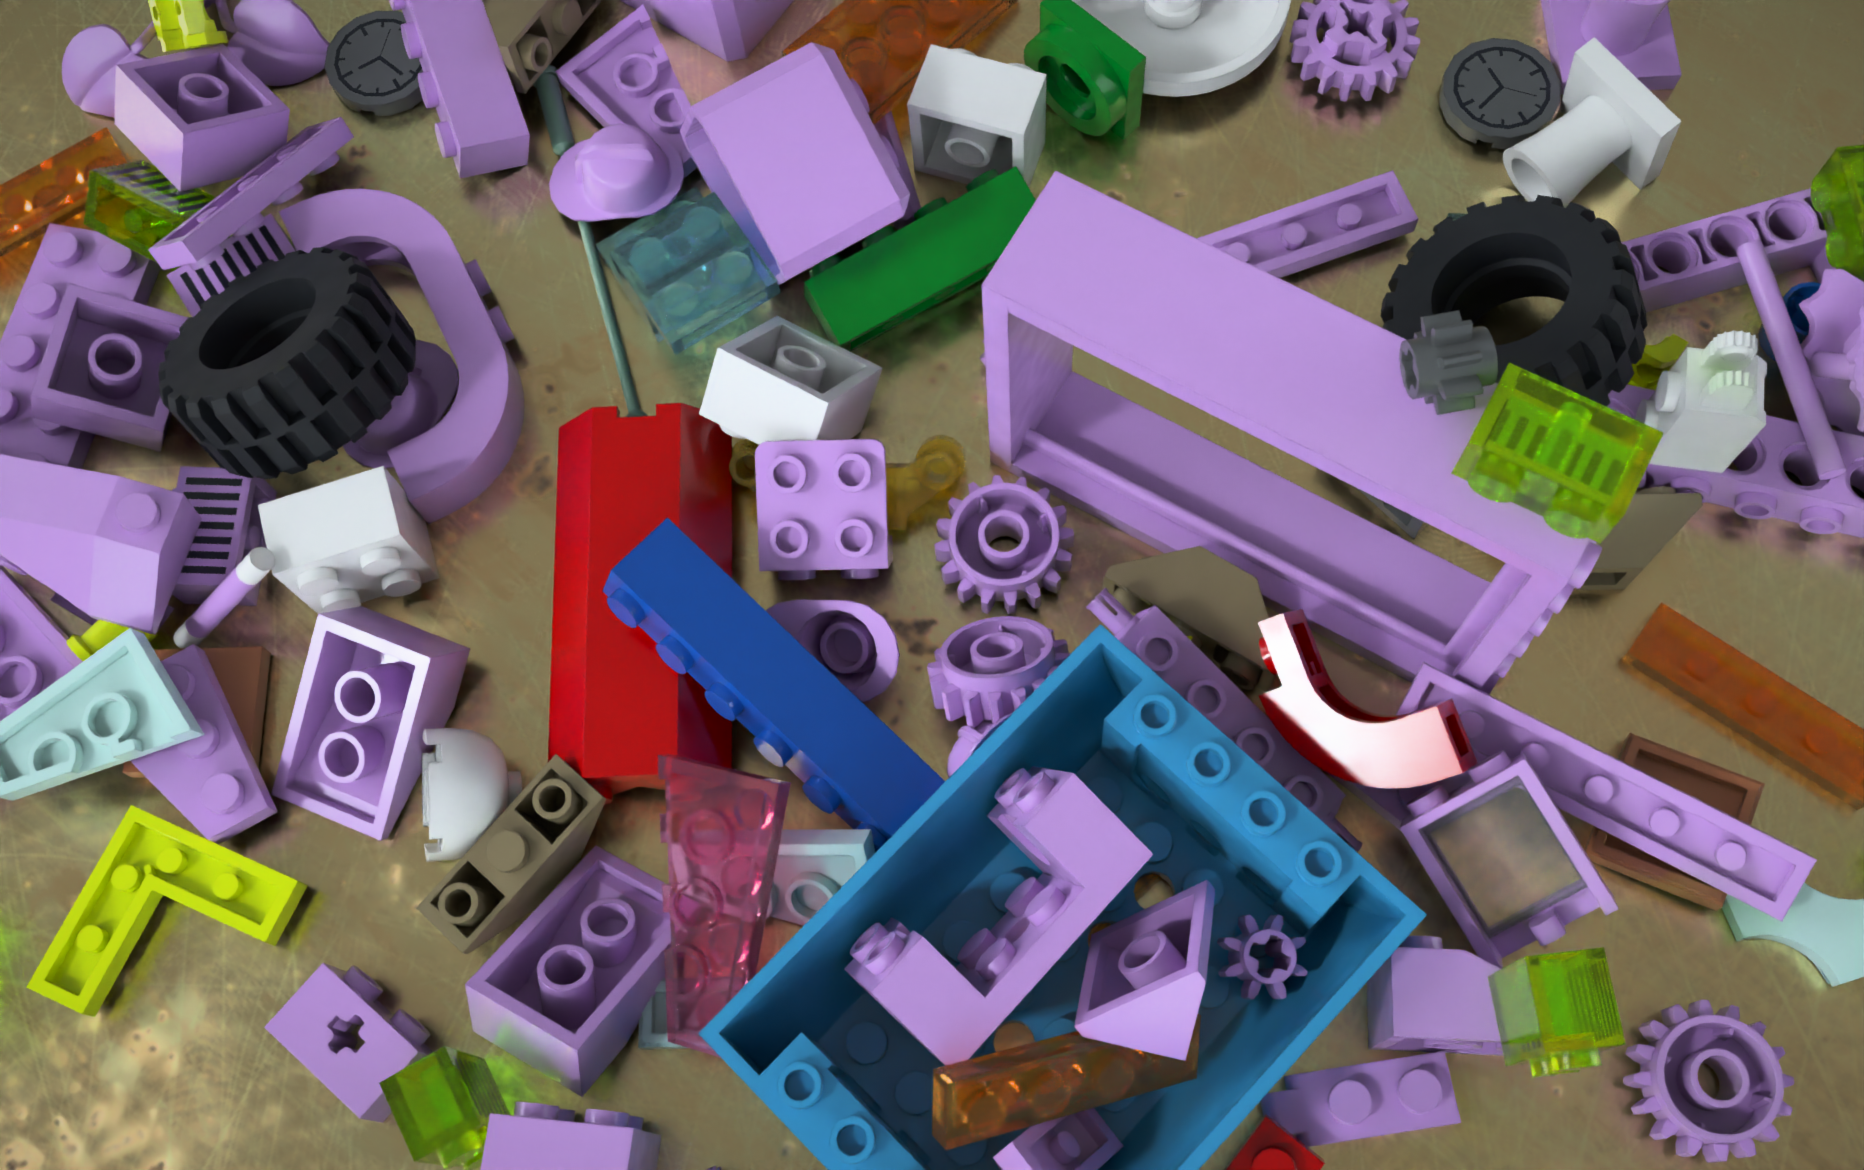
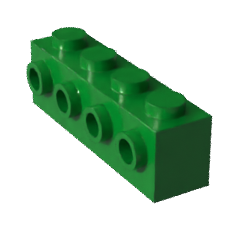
(920, 263)

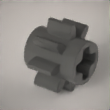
(1448, 362)

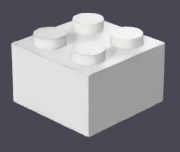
(976, 116)
(788, 386)
(348, 542)

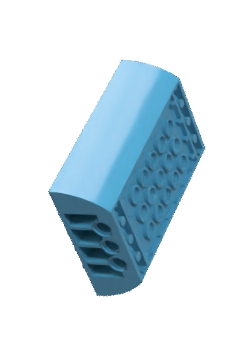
(864, 1086)

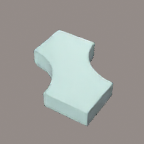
(1816, 925)

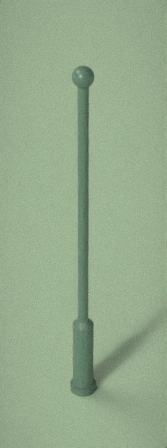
(562, 140)

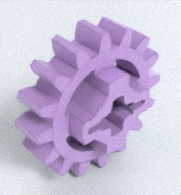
(1354, 44)

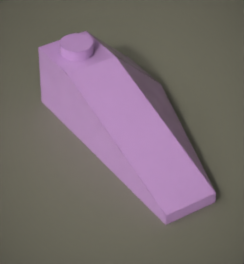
(96, 538)

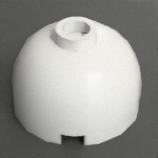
(463, 790)

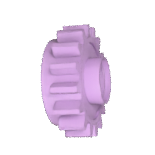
(1010, 575)
(993, 667)
(1747, 1076)

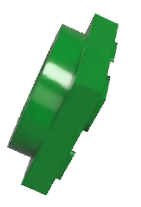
(1090, 70)

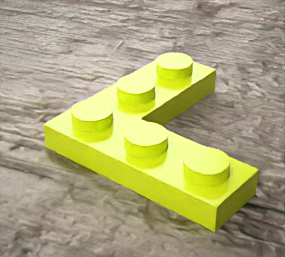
(124, 889)

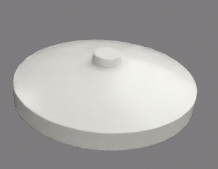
(1194, 43)

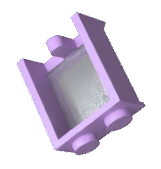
(1504, 858)

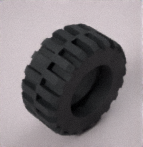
(1532, 252)
(288, 363)

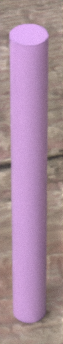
(1791, 360)

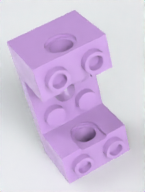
(1084, 865)

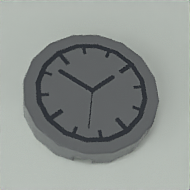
(371, 65)
(1499, 92)

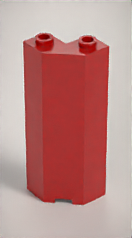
(608, 686)

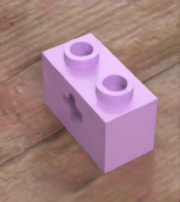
(318, 1031)

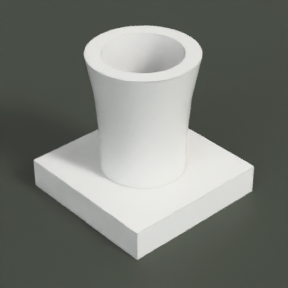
(1604, 121)

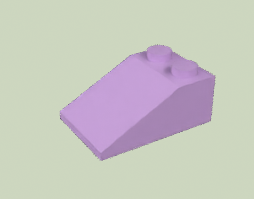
(363, 717)
(576, 972)
(1432, 1001)

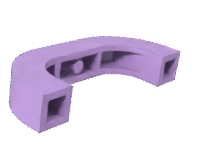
(481, 429)

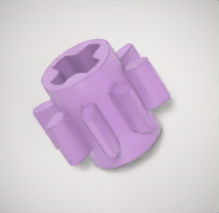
(1277, 946)

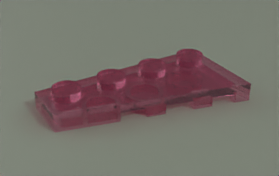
(721, 869)

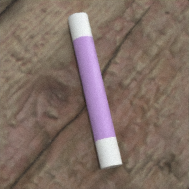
(225, 597)

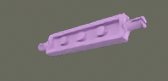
(1218, 699)

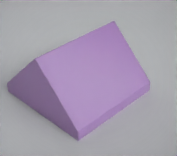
(1149, 975)

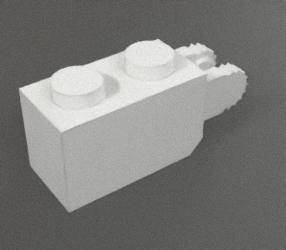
(1708, 404)

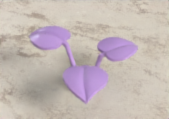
(268, 37)

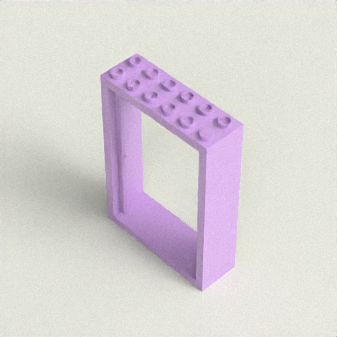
(1287, 374)

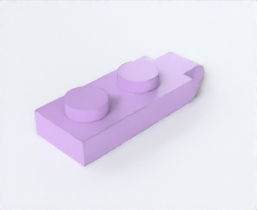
(1366, 1100)

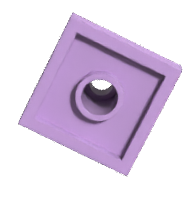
(1631, 30)

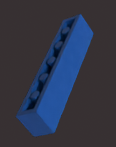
(769, 684)

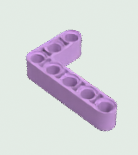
(1700, 270)

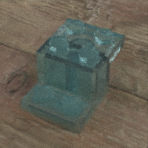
(688, 269)

